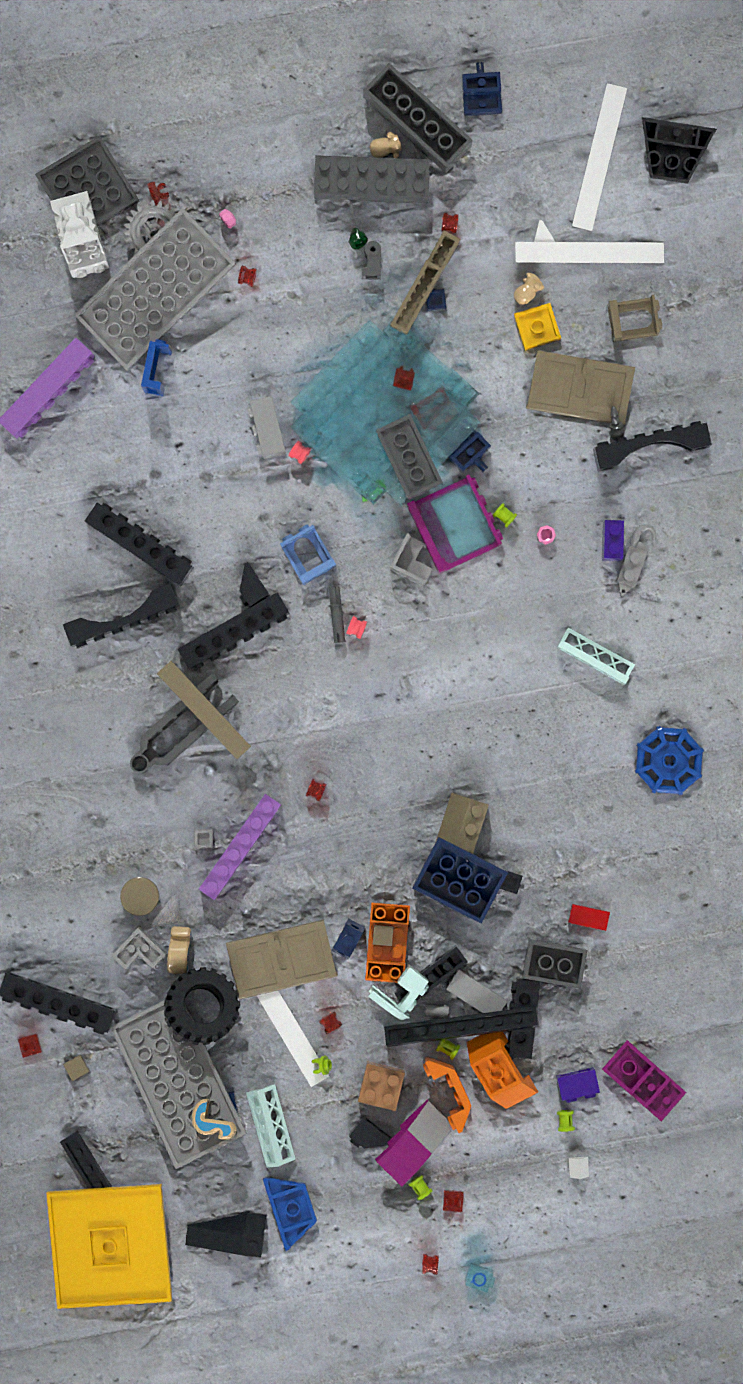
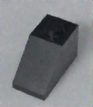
(251, 587)
(368, 1134)

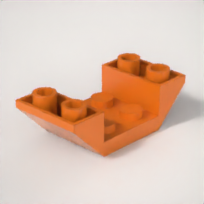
(387, 962)
(498, 1071)
(460, 1113)

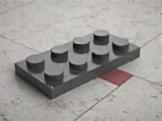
(409, 457)

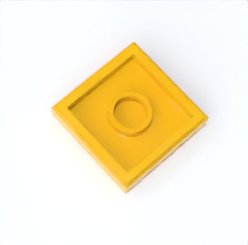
(537, 326)

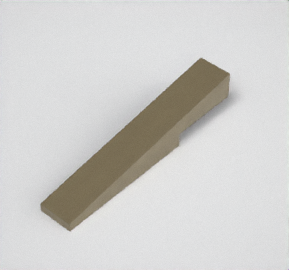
(425, 282)
(203, 709)

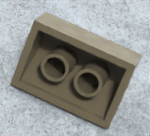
(462, 822)

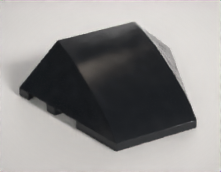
(674, 148)

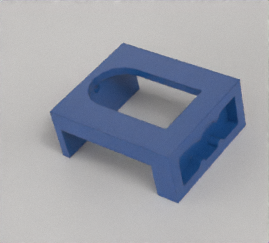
(148, 384)

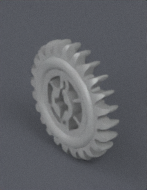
(139, 219)

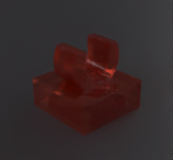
(155, 192)
(404, 378)
(30, 1045)
(453, 1200)

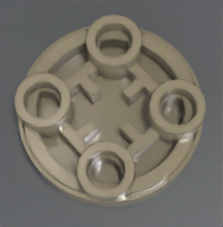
(139, 896)

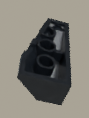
(231, 1234)

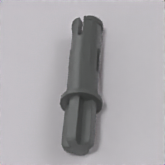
(336, 614)

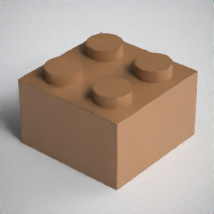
(381, 1086)

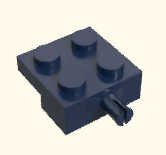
(481, 92)
(470, 452)

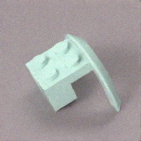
(413, 982)

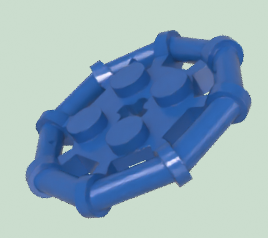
(658, 760)

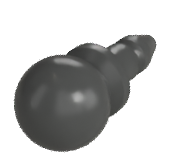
(616, 430)

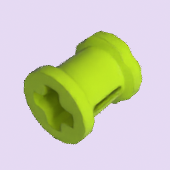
(504, 515)
(448, 1048)
(565, 1120)
(420, 1187)

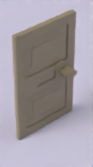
(580, 387)
(281, 959)

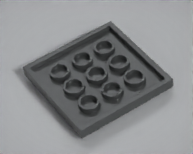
(94, 171)

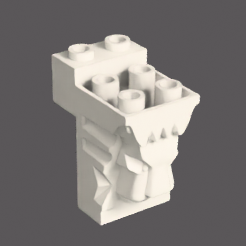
(79, 235)

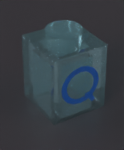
(479, 1277)

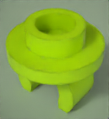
(325, 1065)

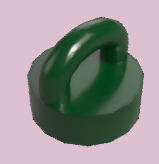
(357, 239)

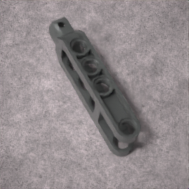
(148, 756)

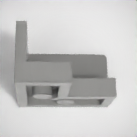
(406, 563)
(140, 945)

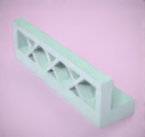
(595, 662)
(267, 1128)

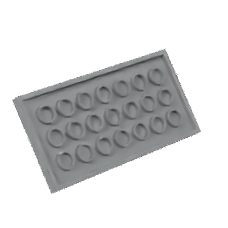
(155, 289)
(173, 1080)

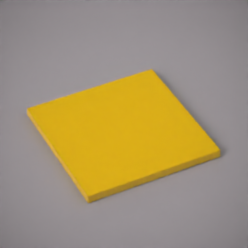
(109, 1246)

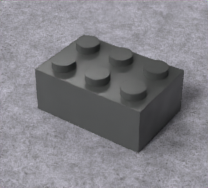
(554, 963)

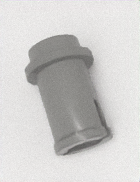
(437, 1011)

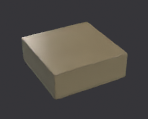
(382, 935)
(76, 1067)

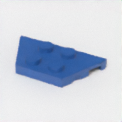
(291, 1208)

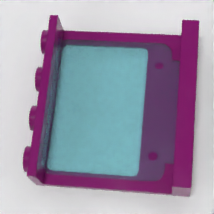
(455, 524)

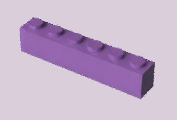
(46, 388)
(240, 846)

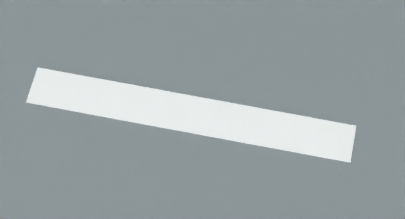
(599, 157)
(589, 252)
(292, 1035)

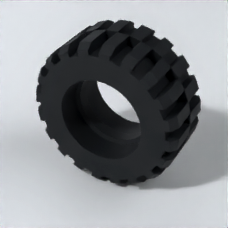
(213, 983)

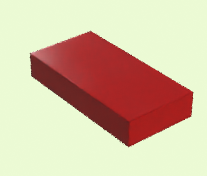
(589, 917)

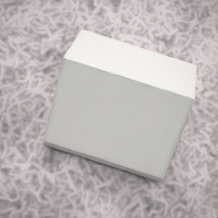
(578, 1167)

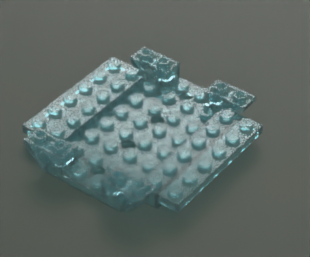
(360, 391)

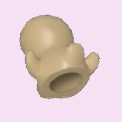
(383, 146)
(528, 290)

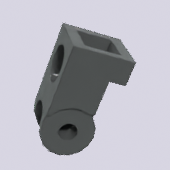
(373, 256)

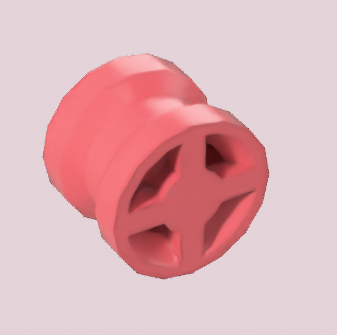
(299, 452)
(356, 627)

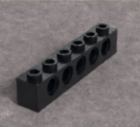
(96, 520)
(188, 651)
(105, 1013)

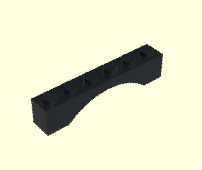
(690, 438)
(159, 601)

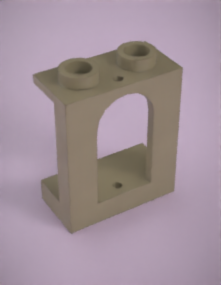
(648, 304)

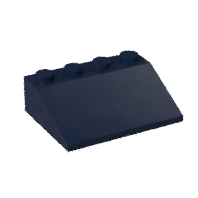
(459, 880)

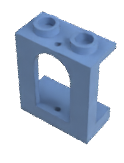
(311, 534)

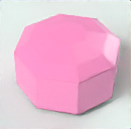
(228, 218)
(546, 535)

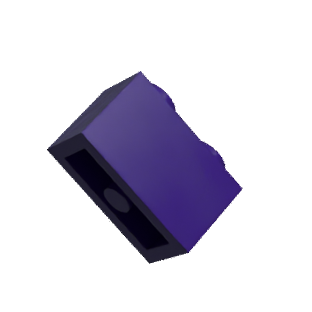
(612, 540)
(578, 1084)

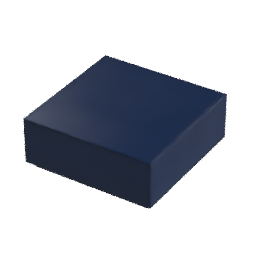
(436, 300)

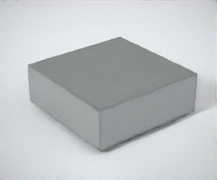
(203, 839)

